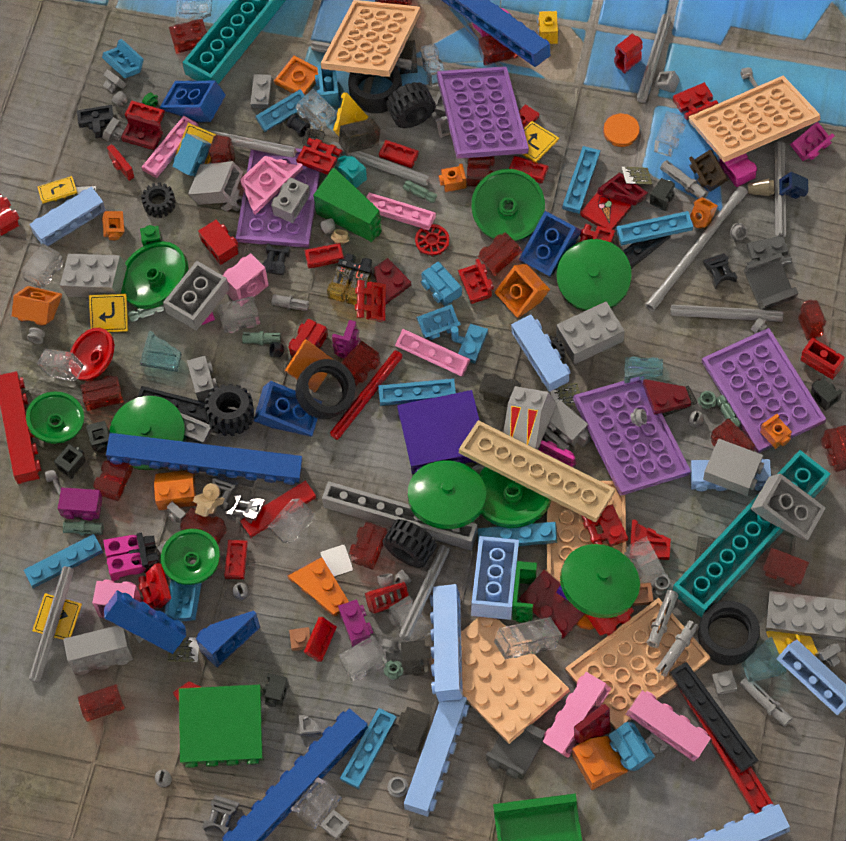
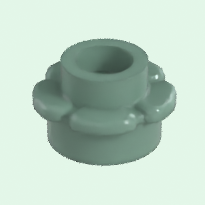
(707, 395)
(393, 674)

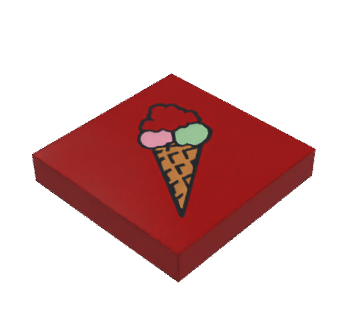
(605, 211)

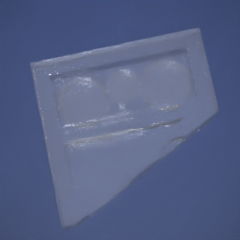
(192, 10)

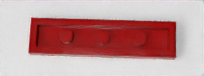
(273, 508)

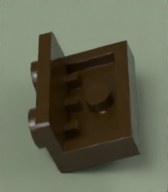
(708, 170)

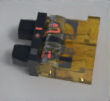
(346, 278)

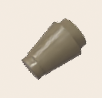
(763, 187)

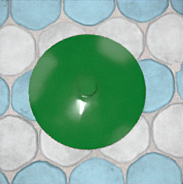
(508, 203)
(153, 274)
(594, 274)
(149, 418)
(446, 494)
(511, 503)
(600, 581)

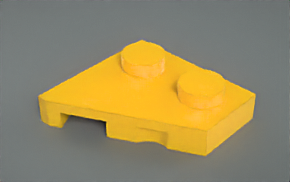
(348, 113)

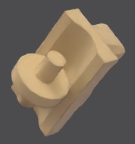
(208, 500)

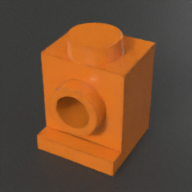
(453, 178)
(706, 209)
(115, 220)
(776, 438)

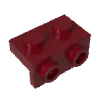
(142, 132)

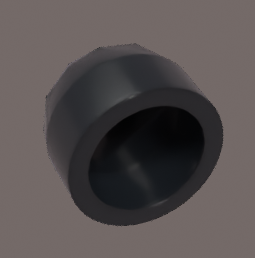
(276, 349)

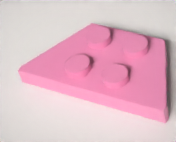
(266, 180)

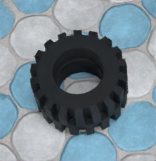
(411, 105)
(229, 397)
(409, 543)

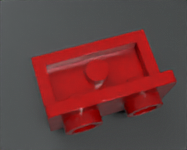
(476, 282)

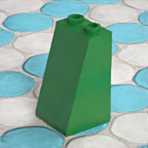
(347, 206)

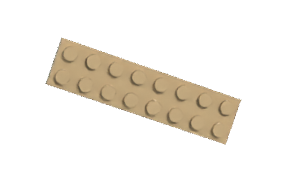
(537, 471)

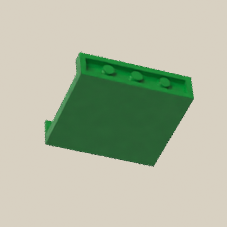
(220, 725)
(538, 819)

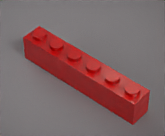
(18, 436)

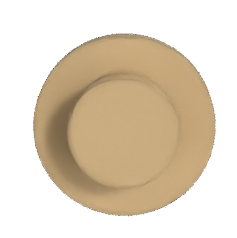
(340, 236)

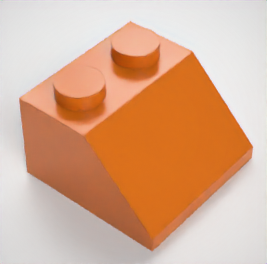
(521, 290)
(35, 305)
(176, 488)
(598, 761)

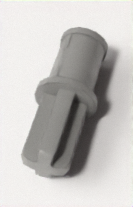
(289, 302)

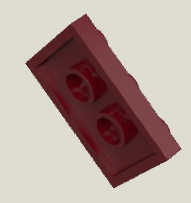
(551, 604)

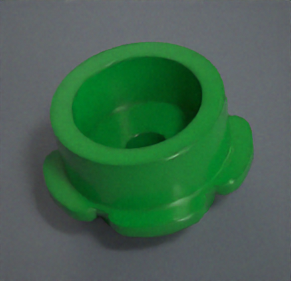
(150, 99)

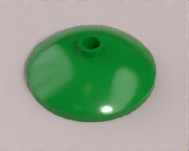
(53, 408)
(188, 546)

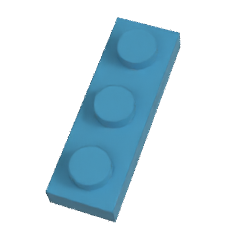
(279, 112)

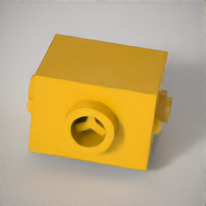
(548, 26)

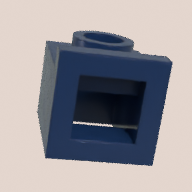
(793, 185)

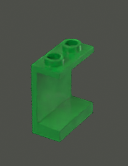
(525, 574)

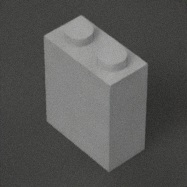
(215, 183)
(733, 467)

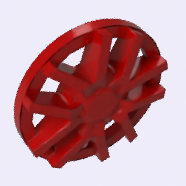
(432, 240)

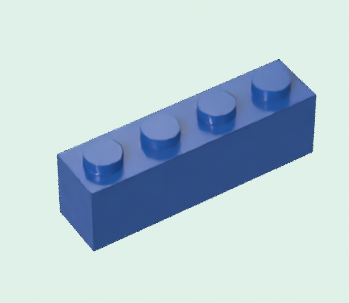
(144, 621)

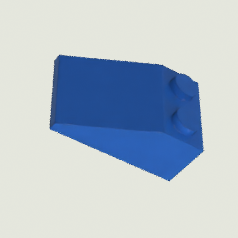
(194, 99)
(549, 243)
(281, 410)
(225, 637)

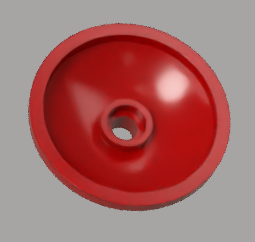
(95, 351)

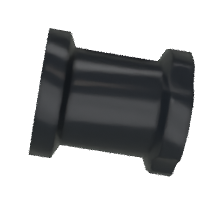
(298, 125)

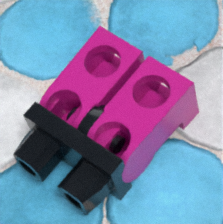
(129, 556)

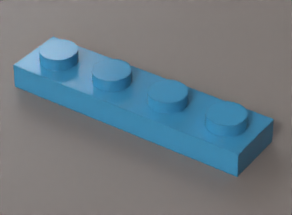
(581, 180)
(654, 228)
(415, 391)
(528, 535)
(69, 557)
(368, 748)

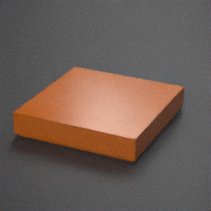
(297, 75)
(302, 359)

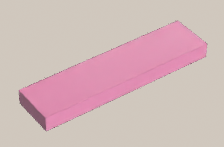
(167, 149)
(402, 211)
(432, 352)

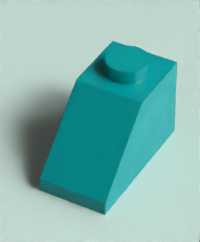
(351, 170)

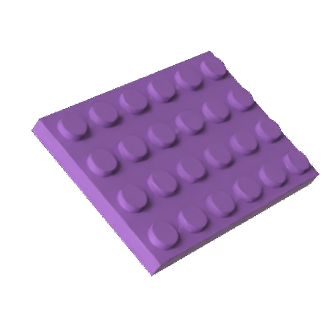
(482, 112)
(267, 227)
(763, 383)
(631, 453)

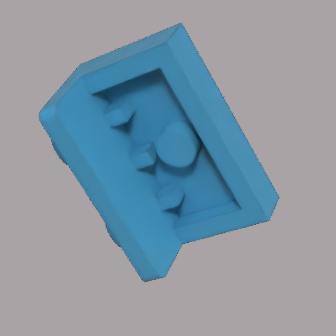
(124, 59)
(438, 321)
(183, 601)

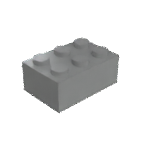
(93, 275)
(196, 295)
(590, 332)
(98, 650)

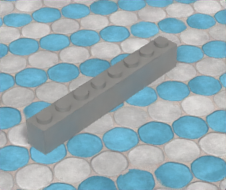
(386, 511)

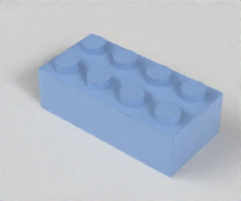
(494, 578)

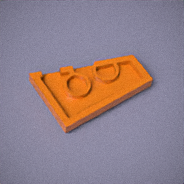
(320, 585)

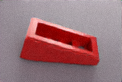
(370, 597)

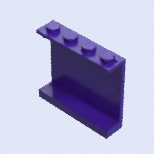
(437, 428)

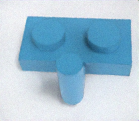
(472, 342)

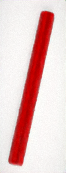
(366, 395)

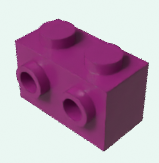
(80, 503)
(354, 622)

